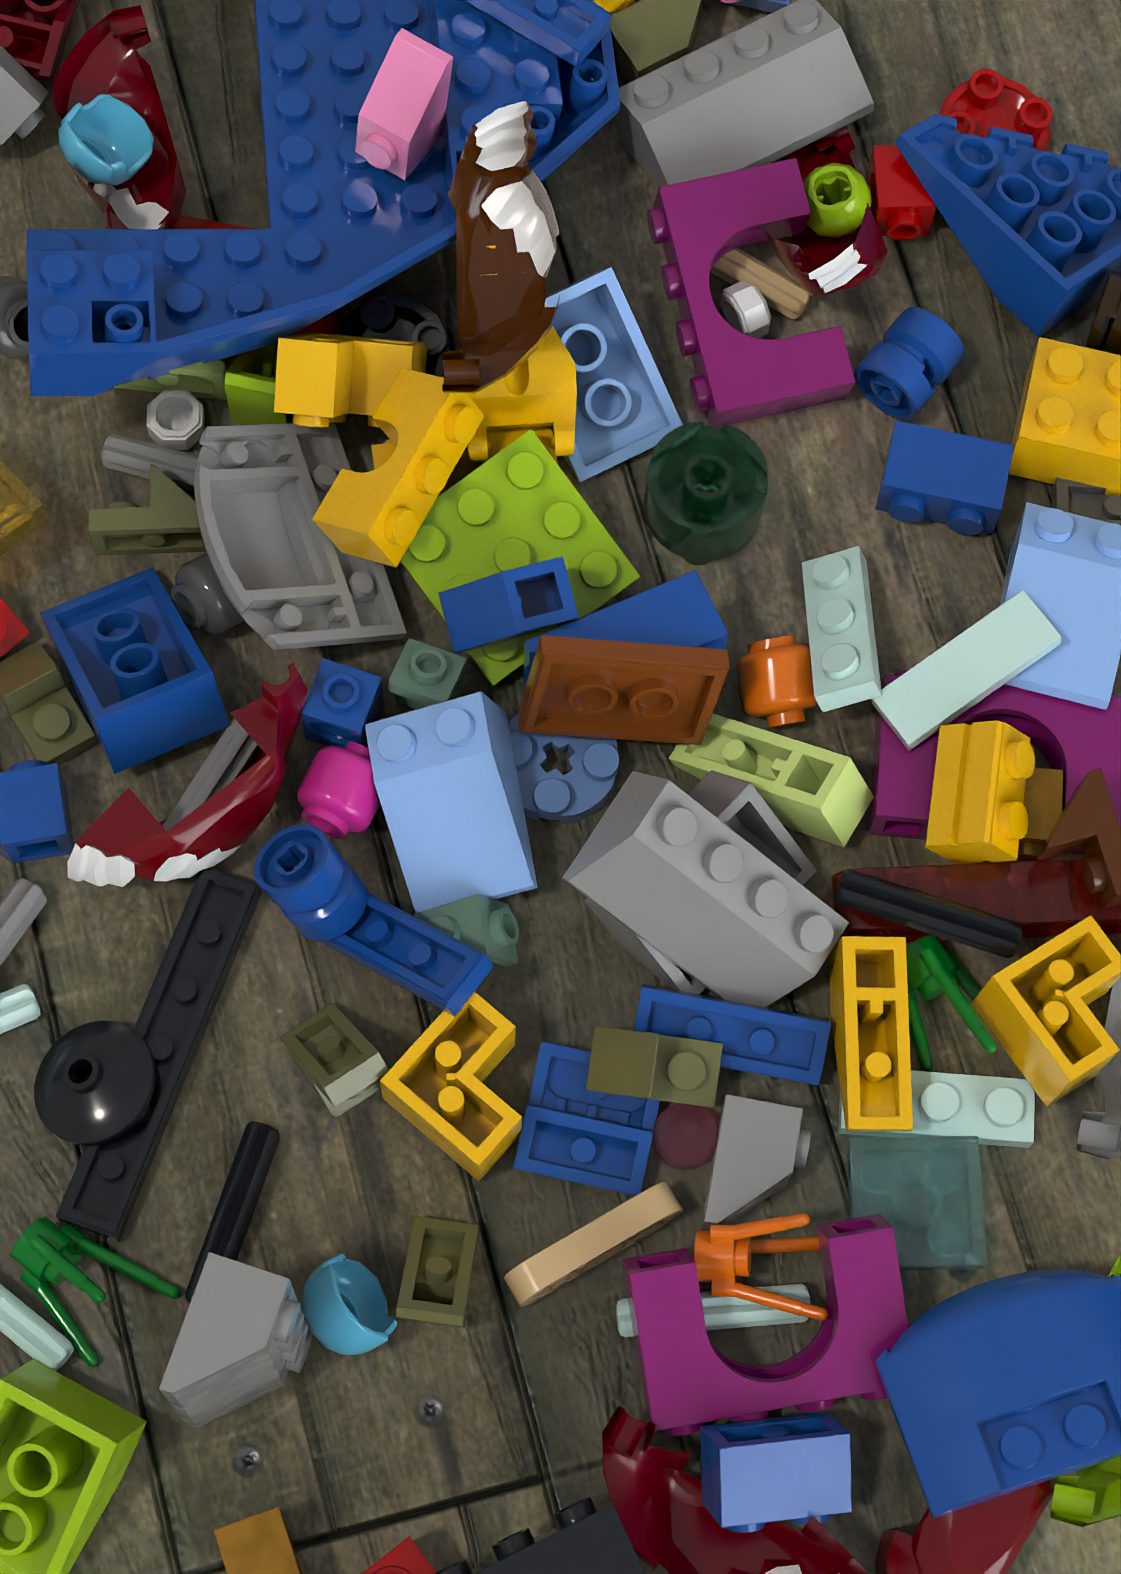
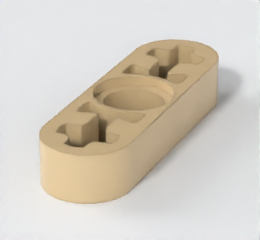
(593, 1244)

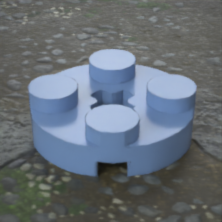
(566, 796)

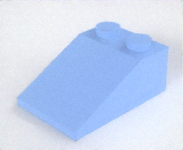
(619, 388)
(1075, 580)
(453, 801)

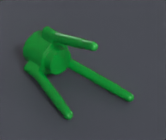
(933, 973)
(52, 1257)

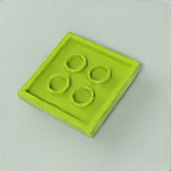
(511, 516)

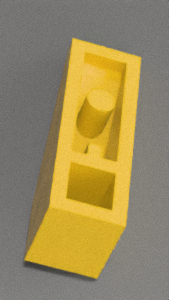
(872, 1032)

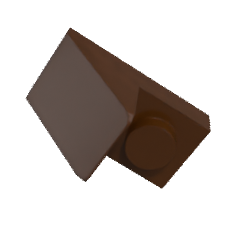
(1090, 826)

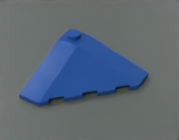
(1028, 218)

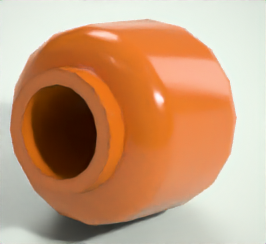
(776, 680)

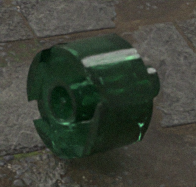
(705, 491)

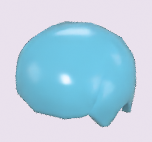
(105, 140)
(346, 1307)

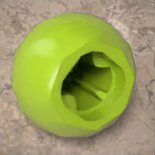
(836, 199)

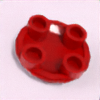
(999, 103)

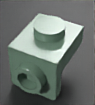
(426, 675)
(479, 923)

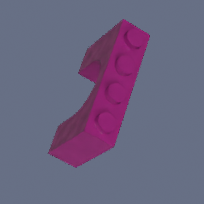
(735, 372)
(1065, 733)
(694, 1383)

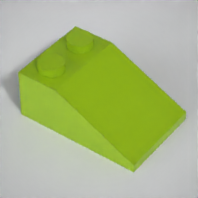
(57, 1466)

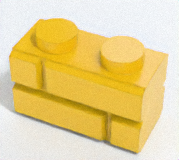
(979, 792)

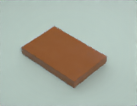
(622, 690)

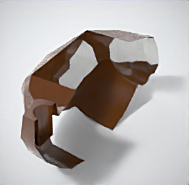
(505, 206)

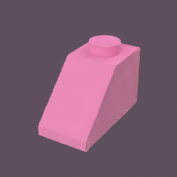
(405, 105)

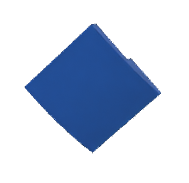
(583, 1132)

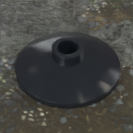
(111, 1097)

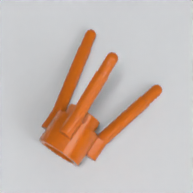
(727, 1254)

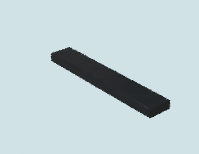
(173, 1027)

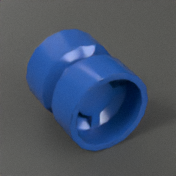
(913, 358)
(310, 882)

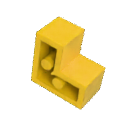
(338, 375)
(1043, 1013)
(442, 1088)

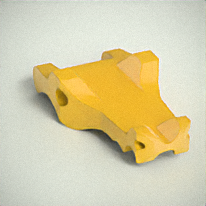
(532, 395)

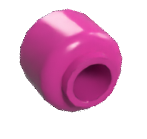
(339, 791)

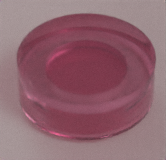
(685, 1136)

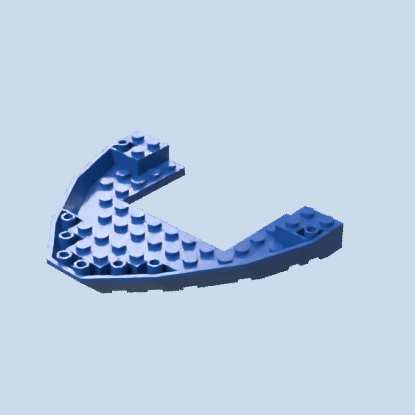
(161, 299)

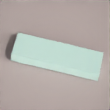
(966, 669)

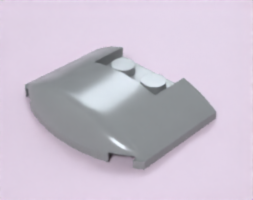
(272, 560)

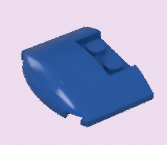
(1008, 1385)

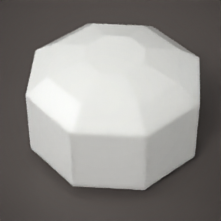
(746, 309)
(175, 419)

